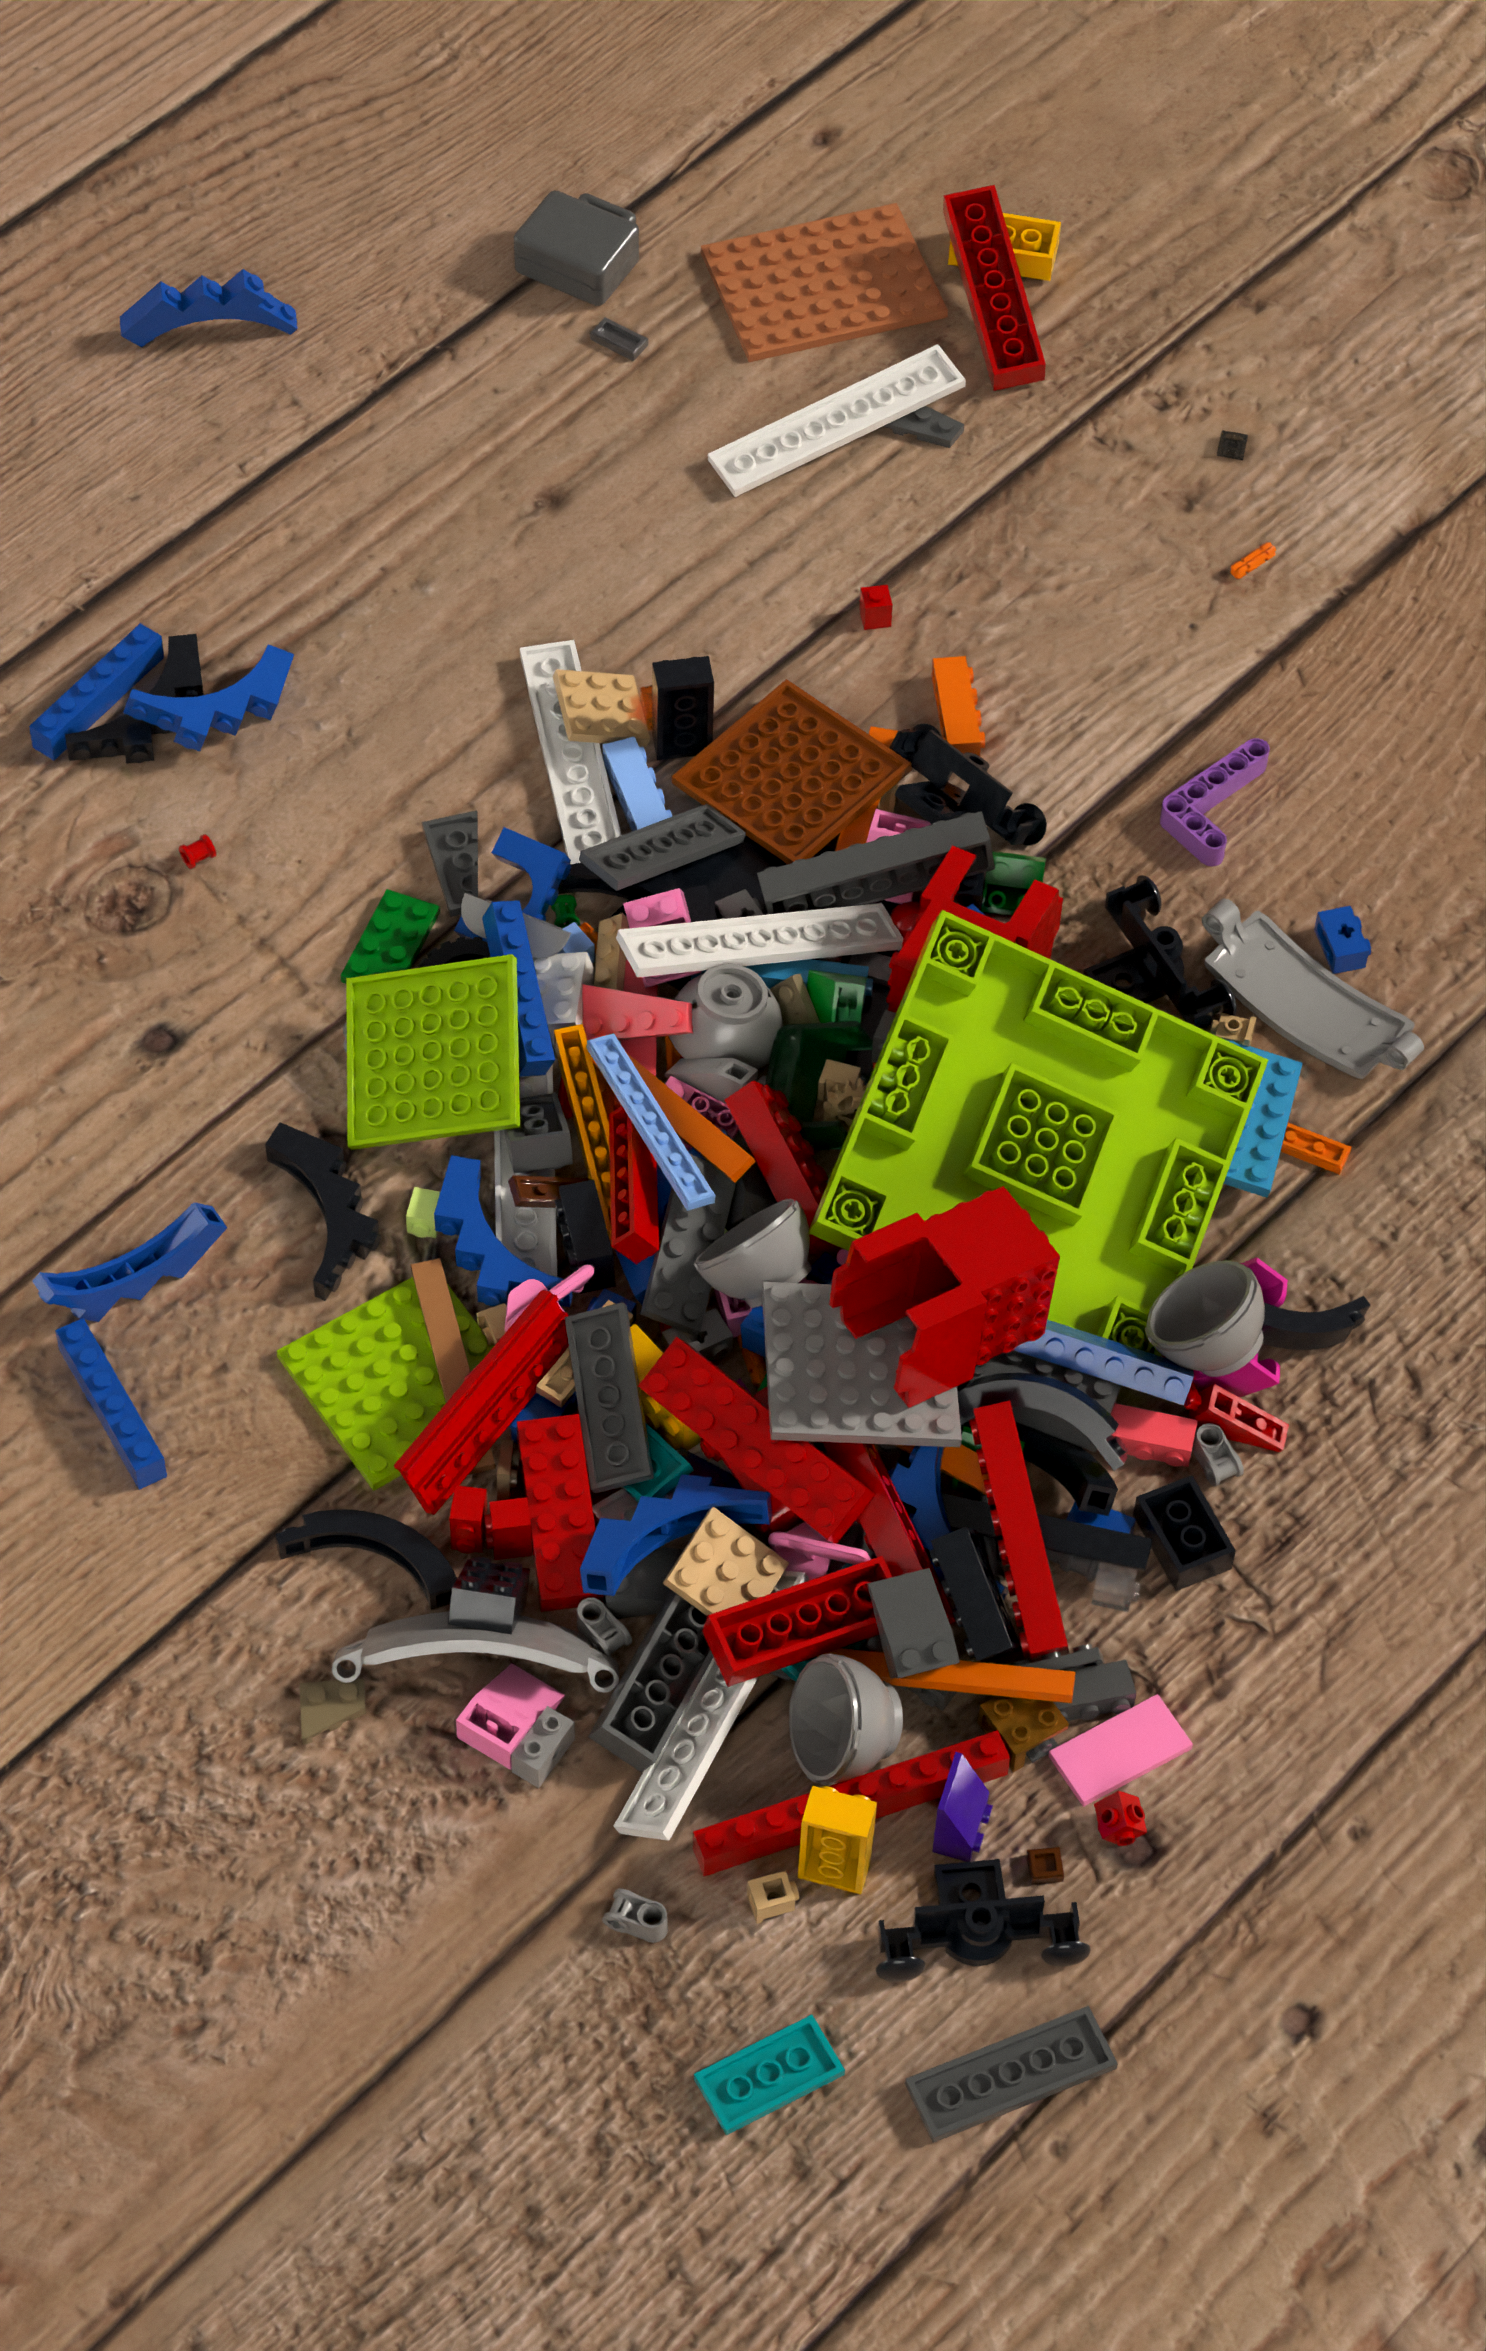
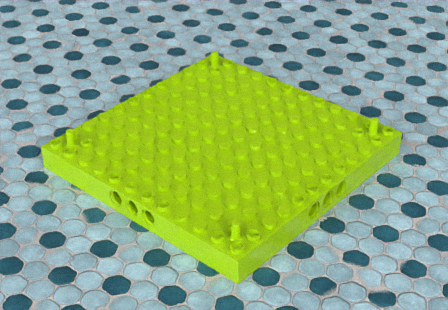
(1064, 1095)

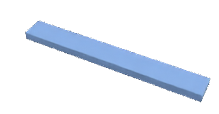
(650, 1122)

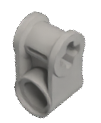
(1217, 1460)
(606, 1632)
(632, 1911)

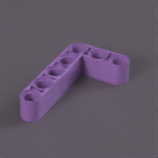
(1184, 807)

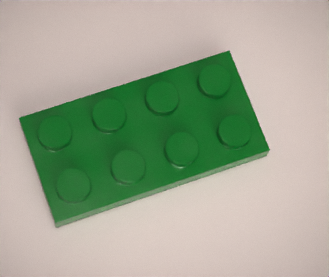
(392, 936)

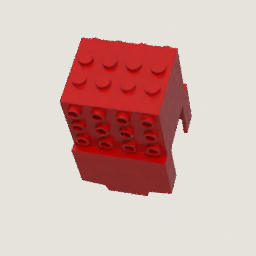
(1031, 925)
(964, 1278)

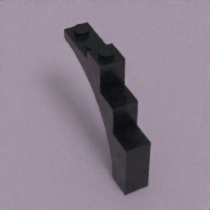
(133, 736)
(584, 880)
(320, 1170)

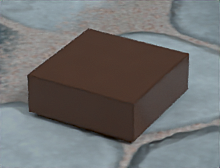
(1045, 1865)

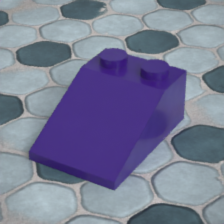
(961, 1812)

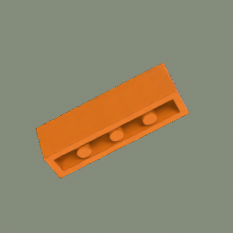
(957, 703)

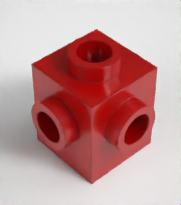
(1120, 1818)

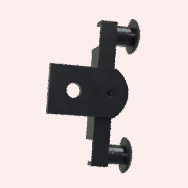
(944, 801)
(1155, 961)
(977, 1929)

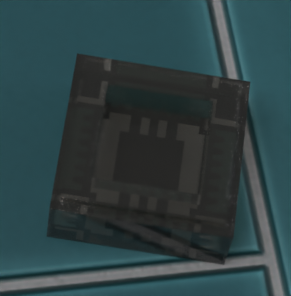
(1232, 445)

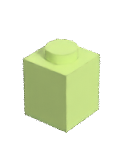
(421, 1213)

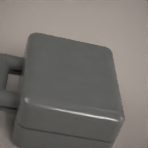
(578, 246)

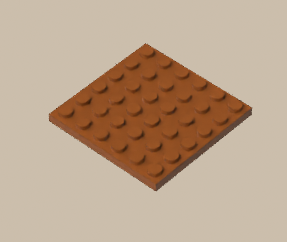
(792, 773)

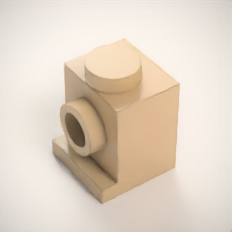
(1234, 1028)
(836, 1073)
(492, 1323)
(769, 1886)

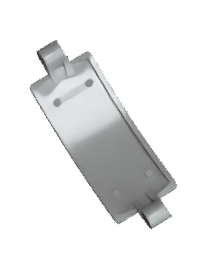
(1303, 997)
(431, 1634)

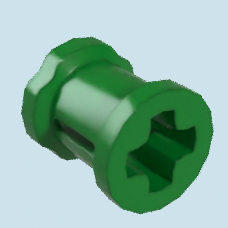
(565, 913)

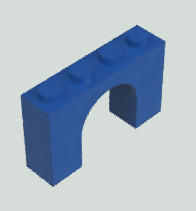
(542, 863)

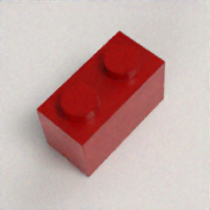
(467, 1519)
(508, 1528)

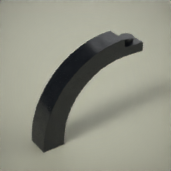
(1312, 1329)
(1049, 1396)
(1071, 1467)
(378, 1535)

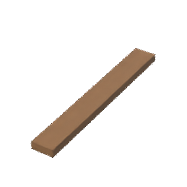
(444, 1335)

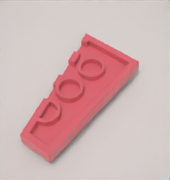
(632, 1014)

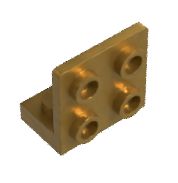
(1021, 1724)

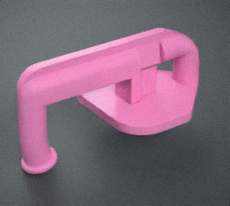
(524, 1294)
(811, 1552)

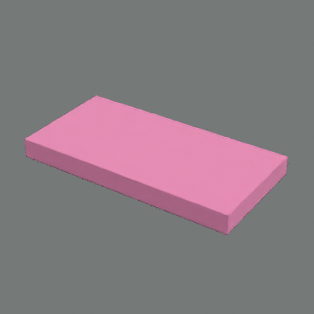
(1120, 1750)

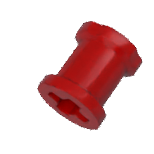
(197, 851)

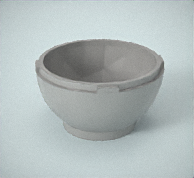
(732, 1016)
(759, 1250)
(1209, 1318)
(842, 1719)

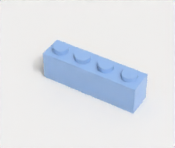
(634, 783)

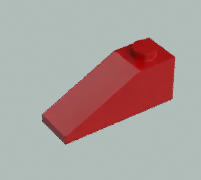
(1240, 1419)

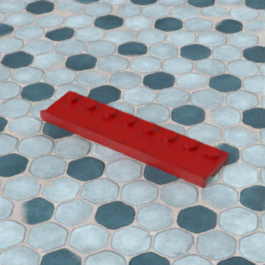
(485, 1403)

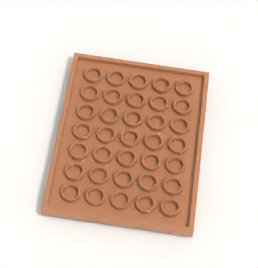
(823, 282)

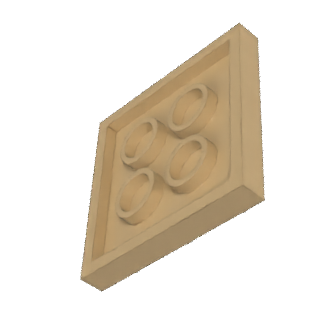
(600, 707)
(724, 1566)

